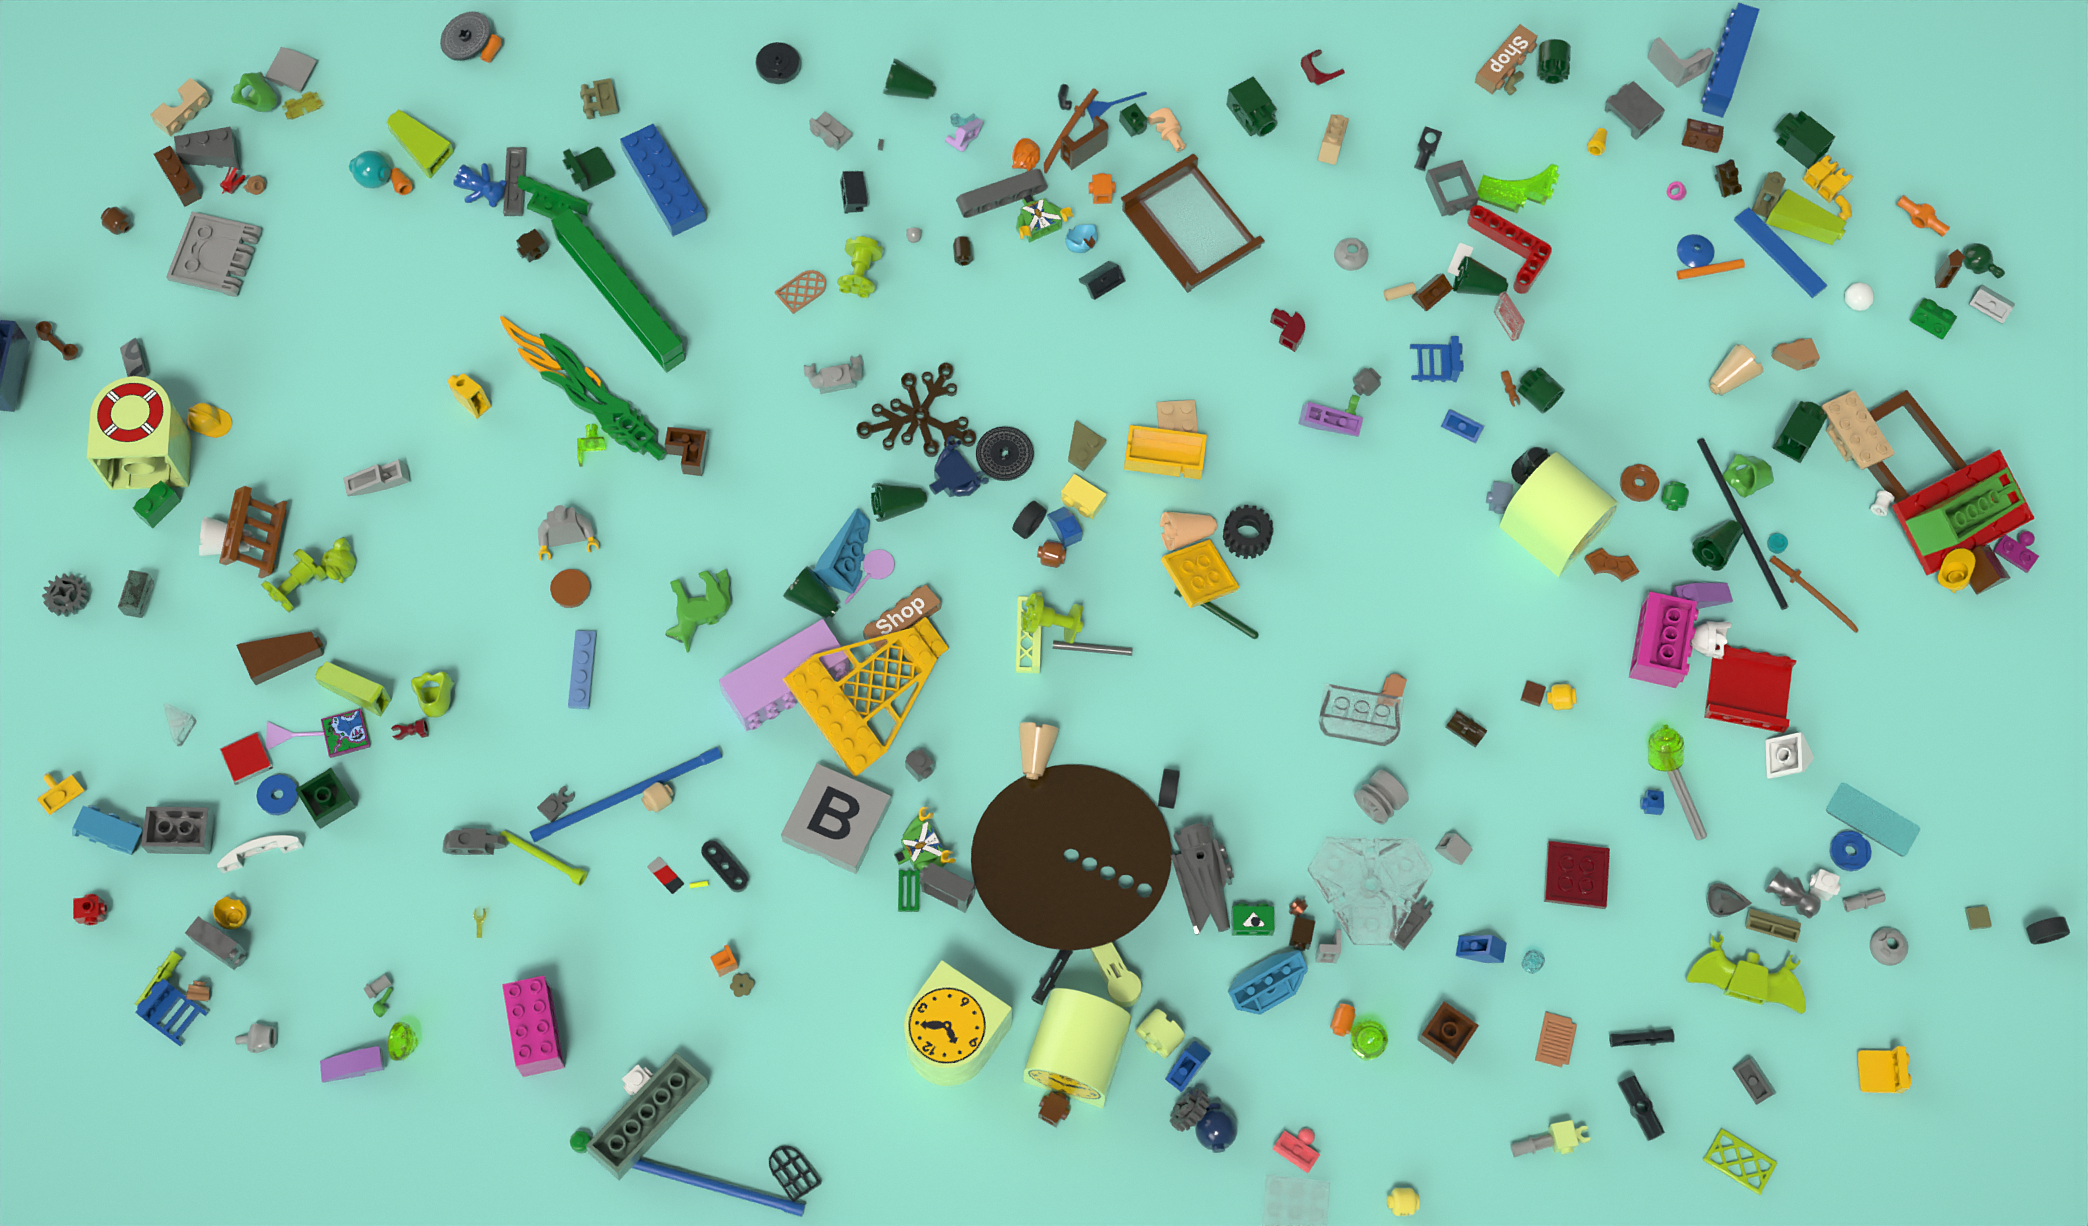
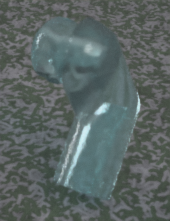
(957, 121)

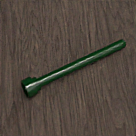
(1226, 617)

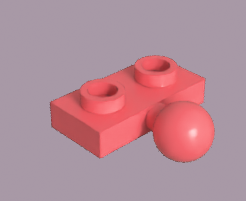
(1297, 1150)

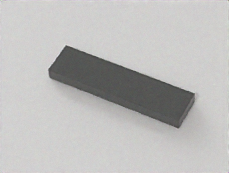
(514, 167)

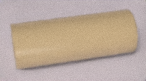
(1400, 291)

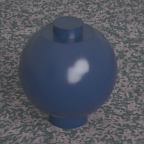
(1216, 1129)

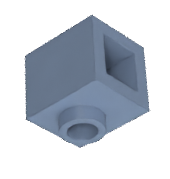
(1499, 497)

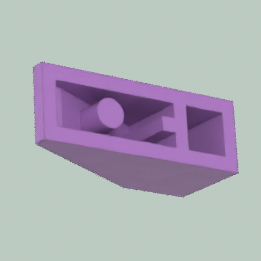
(1330, 420)
(1704, 594)

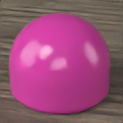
(1680, 195)

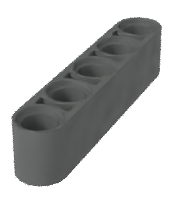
(1001, 193)

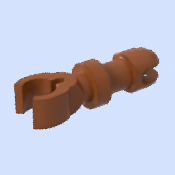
(1510, 388)

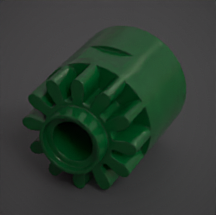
(1554, 61)
(1540, 389)

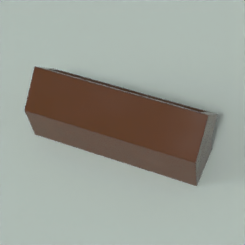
(1949, 269)

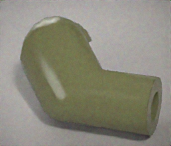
(1509, 86)

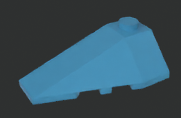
(842, 559)

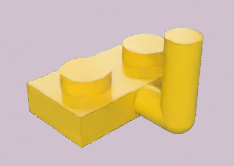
(59, 793)

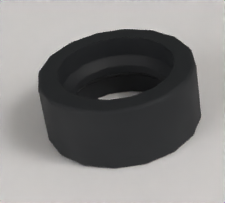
(1029, 519)
(1168, 788)
(2048, 930)

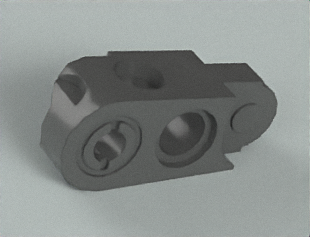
(472, 842)

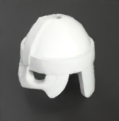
(1709, 636)

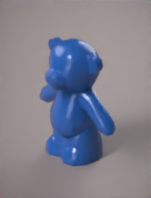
(482, 185)

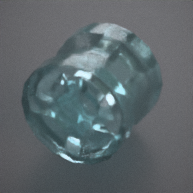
(1529, 964)

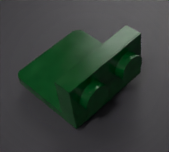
(588, 168)

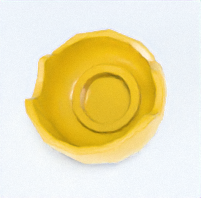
(229, 913)

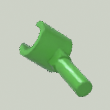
(378, 1007)

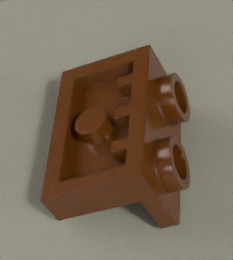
(1703, 135)

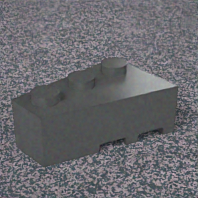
(208, 147)

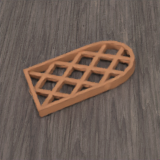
(812, 297)

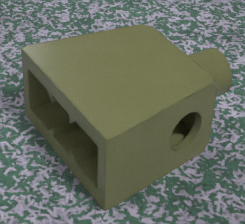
(1773, 186)

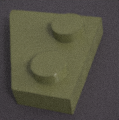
(1084, 446)

